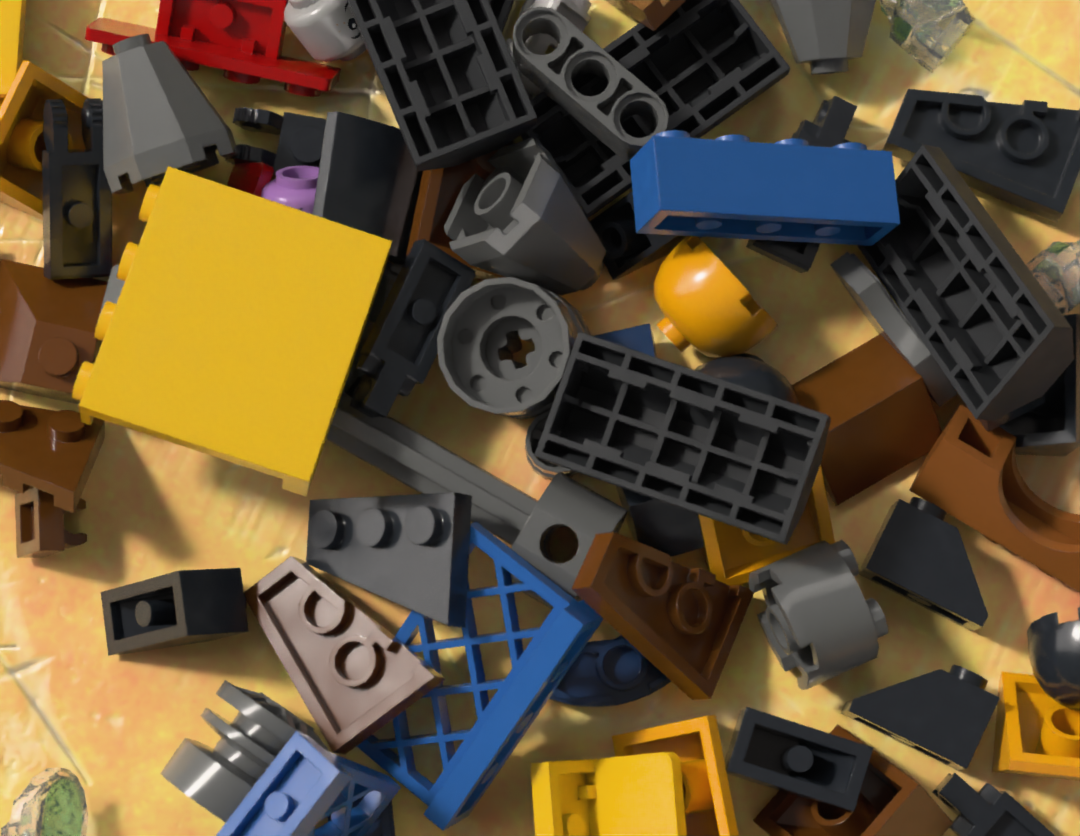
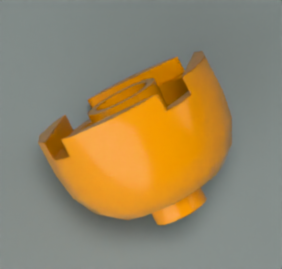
(707, 303)

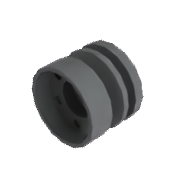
(485, 331)
(225, 774)

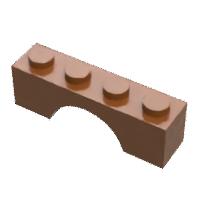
(979, 483)

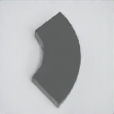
(892, 324)

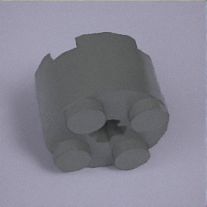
(818, 612)

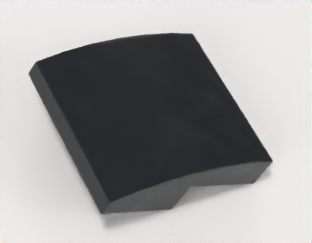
(368, 180)

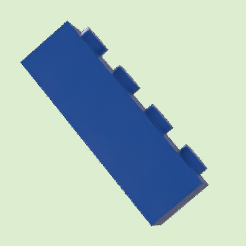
(763, 190)

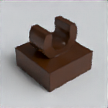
(41, 525)

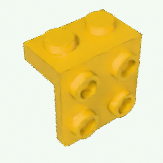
(609, 796)

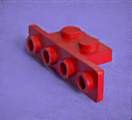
(226, 35)

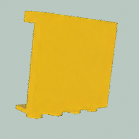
(233, 327)

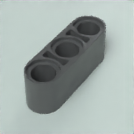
(580, 56)

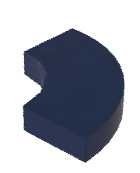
(608, 676)

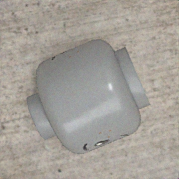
(325, 28)

